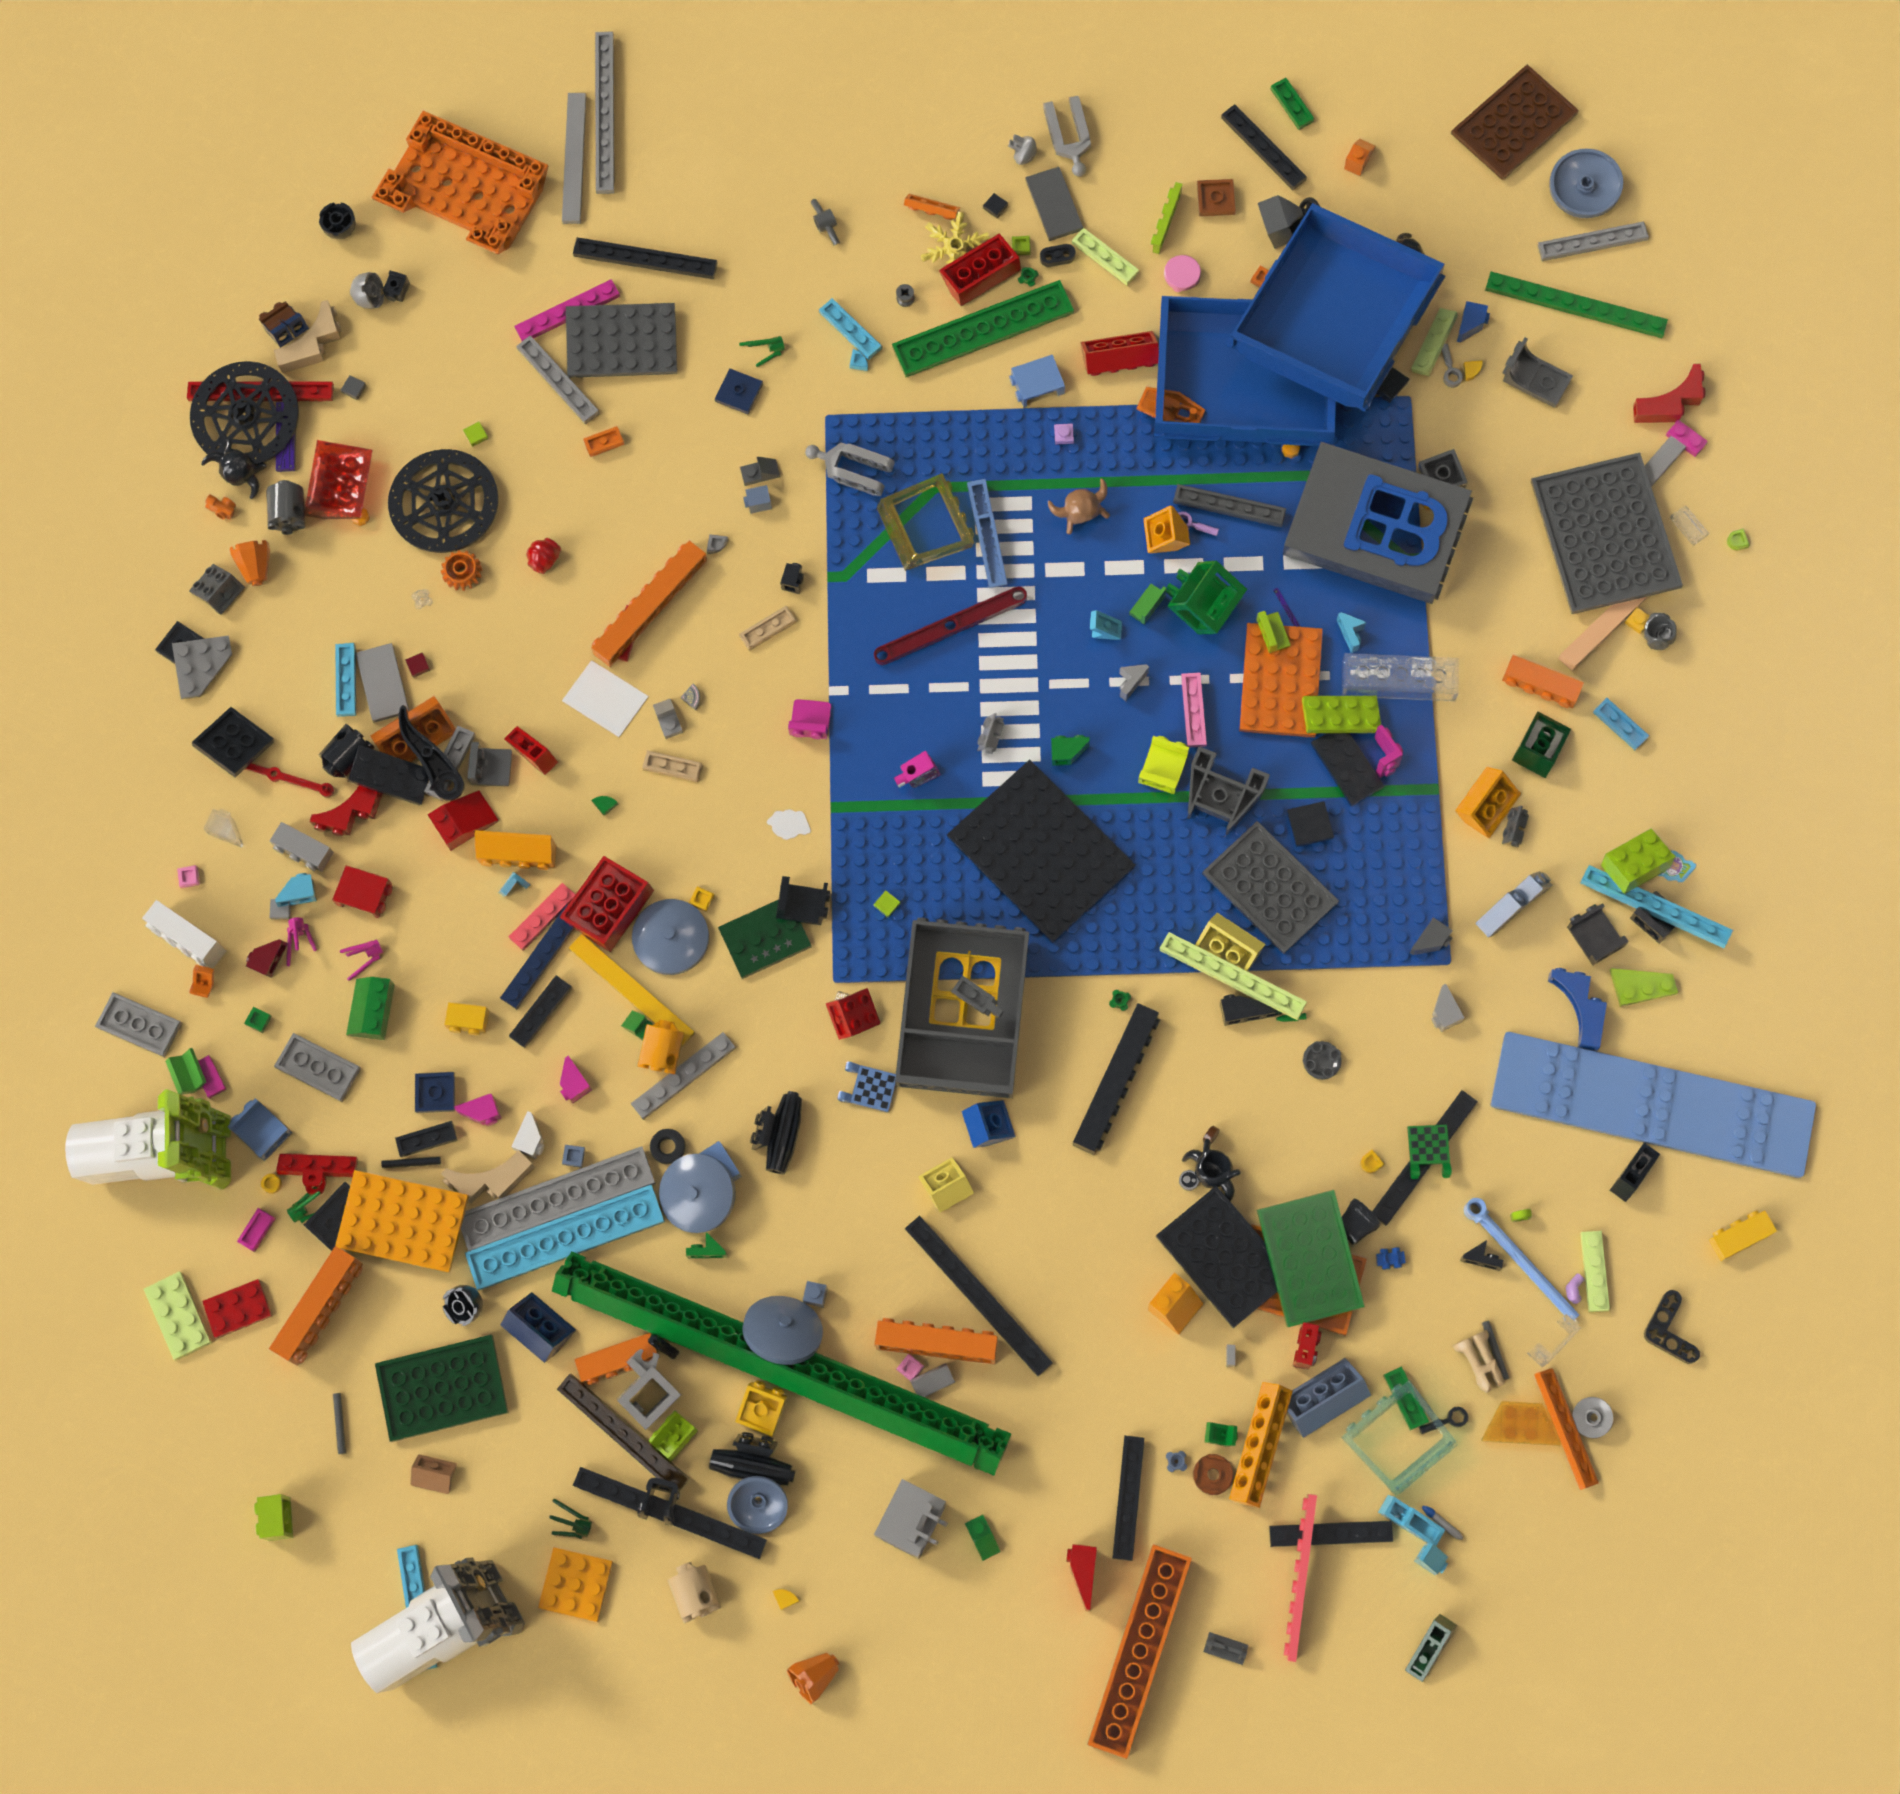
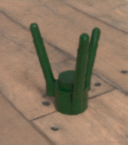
(581, 1527)

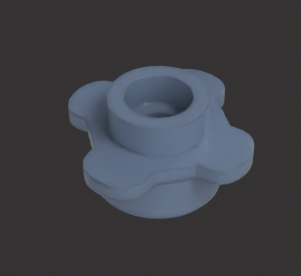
(1171, 1457)

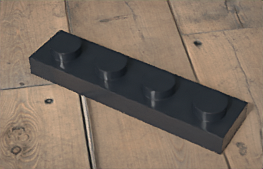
(540, 1011)

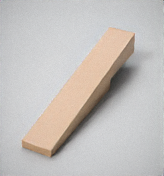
(1597, 632)

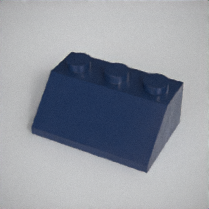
(537, 1327)

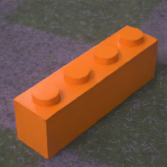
(1542, 681)
(613, 1359)

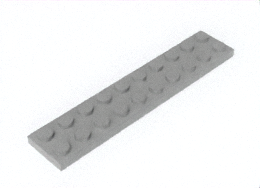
(556, 1198)

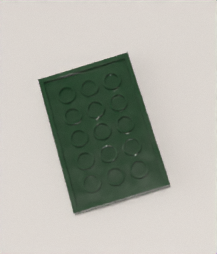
(441, 1388)

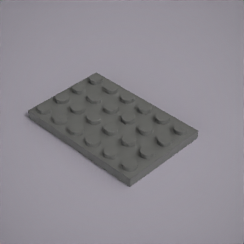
(621, 340)
(1270, 887)

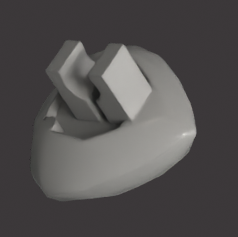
(1024, 148)

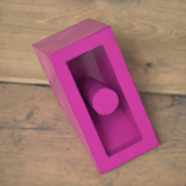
(573, 1082)
(481, 1110)

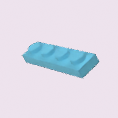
(850, 329)
(345, 679)

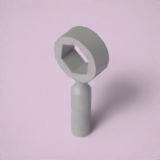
(1448, 361)

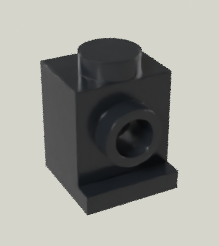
(401, 285)
(792, 578)

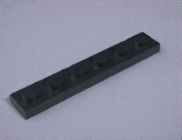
(1263, 147)
(1128, 1498)
(1333, 1533)

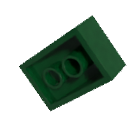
(1541, 744)

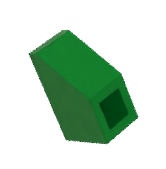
(1067, 750)

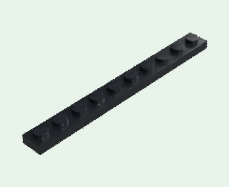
(978, 1296)
(684, 1518)

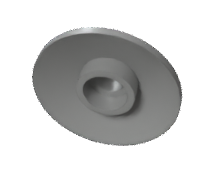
(1582, 1417)

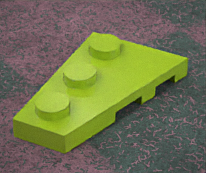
(1641, 986)

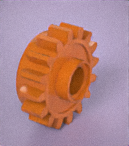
(464, 578)

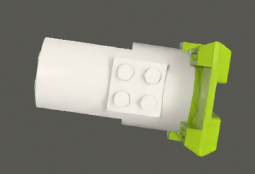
(176, 1141)

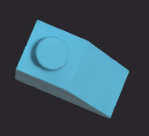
(297, 891)
(1432, 1559)

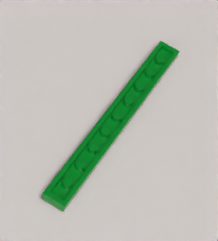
(1576, 304)

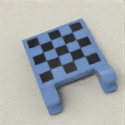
(871, 1089)

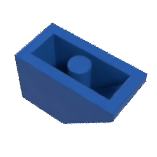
(1472, 320)

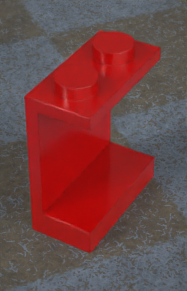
(362, 891)

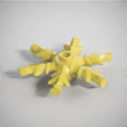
(954, 241)

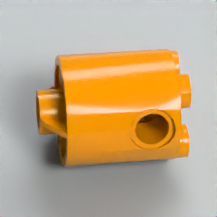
(661, 1047)

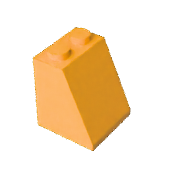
(1175, 1303)

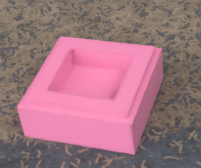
(188, 876)
(910, 1367)

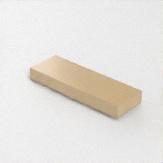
(767, 628)
(672, 766)

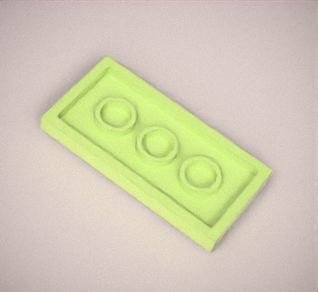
(177, 1316)

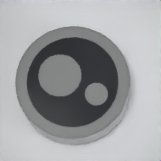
(1188, 1180)

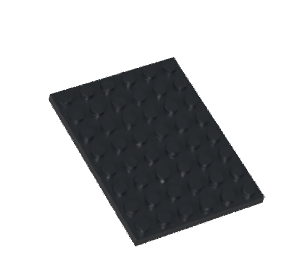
(1041, 851)

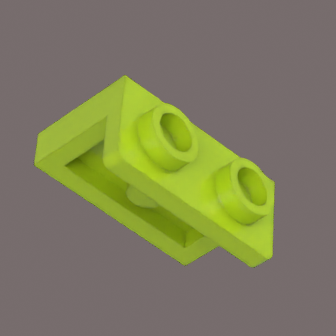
(673, 1435)

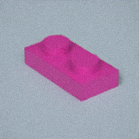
(1693, 441)

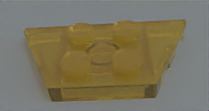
(1521, 1425)

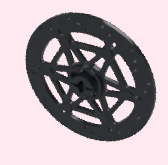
(245, 405)
(444, 508)

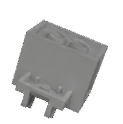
(646, 1372)
(911, 1519)

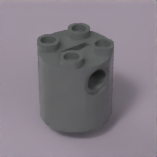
(285, 507)

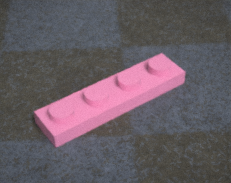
(1193, 710)

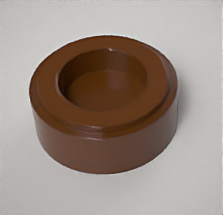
(1211, 1134)

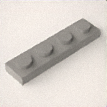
(455, 752)

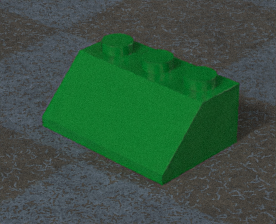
(370, 1008)

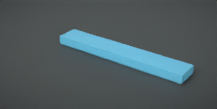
(411, 1574)

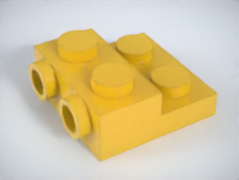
(761, 1407)

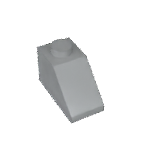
(1446, 1011)

